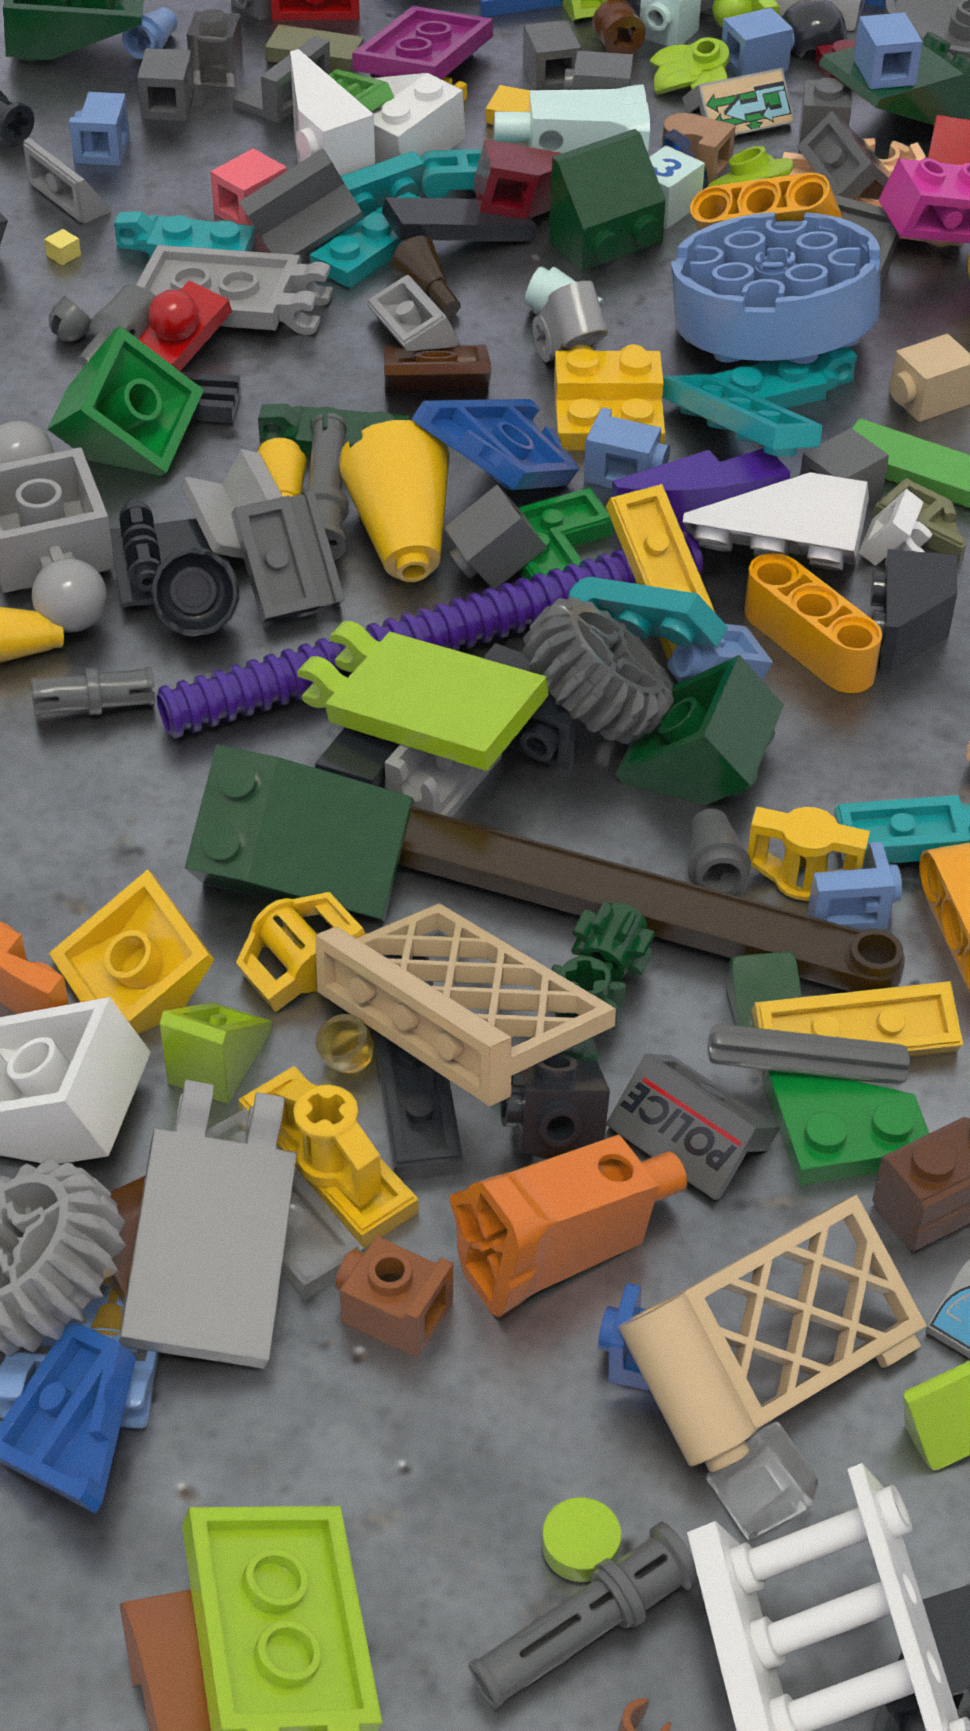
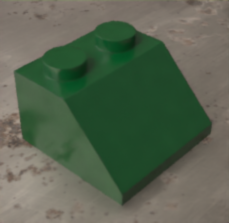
(605, 201)
(708, 737)

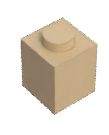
(931, 377)

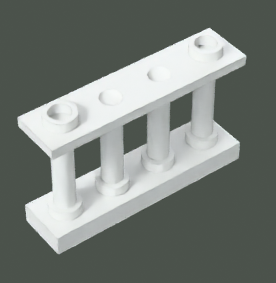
(754, 1647)

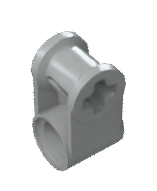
(569, 319)

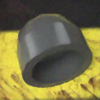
(68, 321)

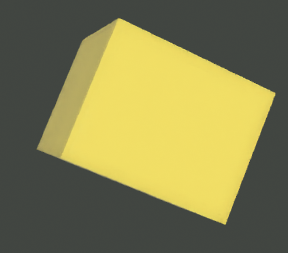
(62, 247)

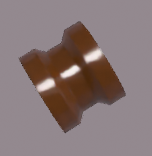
(609, 24)

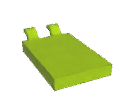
(423, 695)
(279, 1620)

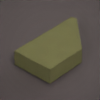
(936, 514)

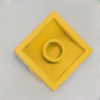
(136, 954)

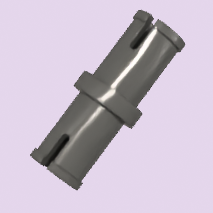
(92, 691)

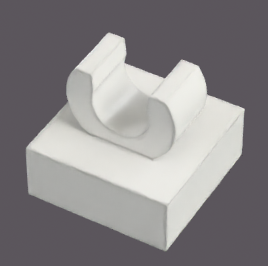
(895, 529)

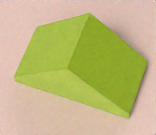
(211, 1046)

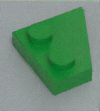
(839, 1124)

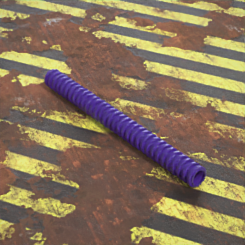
(446, 626)

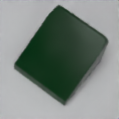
(760, 980)

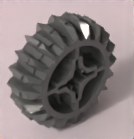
(598, 670)

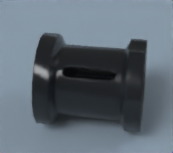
(15, 121)

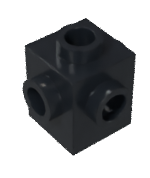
(557, 1106)

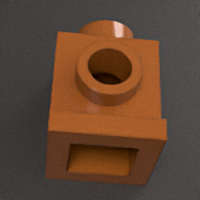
(394, 1294)

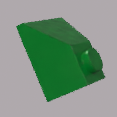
(127, 407)

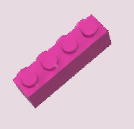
(929, 200)

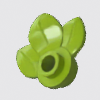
(690, 64)
(754, 165)

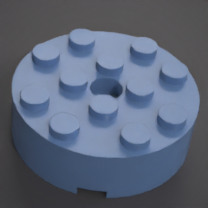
(776, 287)

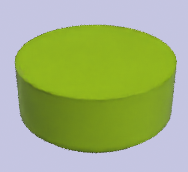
(579, 1536)

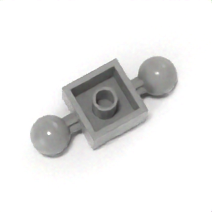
(52, 528)

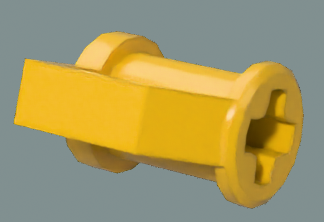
(808, 839)
(292, 944)
(329, 1139)

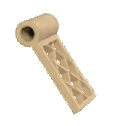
(706, 1386)

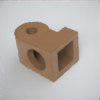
(706, 139)

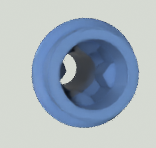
(152, 33)

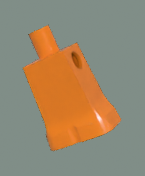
(557, 1218)

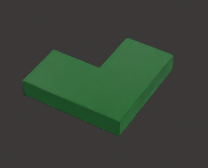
(565, 524)

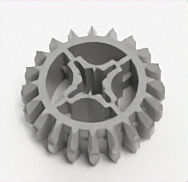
(53, 1250)

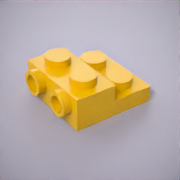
(616, 380)

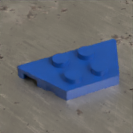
(500, 440)

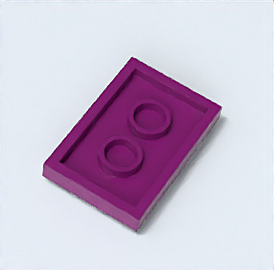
(422, 43)

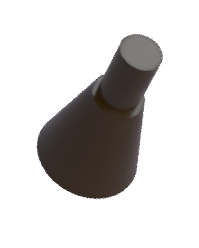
(420, 261)

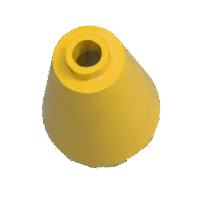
(400, 494)

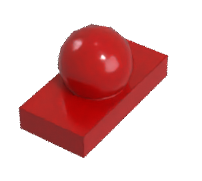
(183, 322)

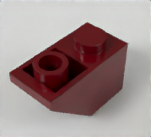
(513, 180)

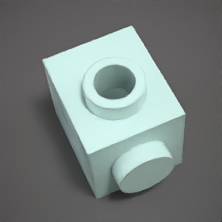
(670, 20)

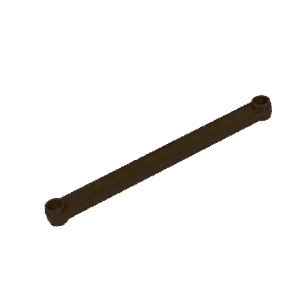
(671, 907)

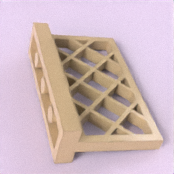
(434, 1020)

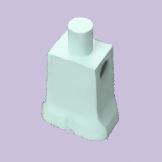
(575, 118)

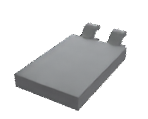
(254, 282)
(210, 1237)

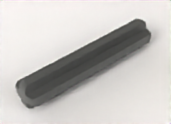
(808, 1054)

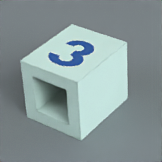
(680, 181)

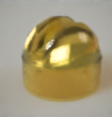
(345, 1043)

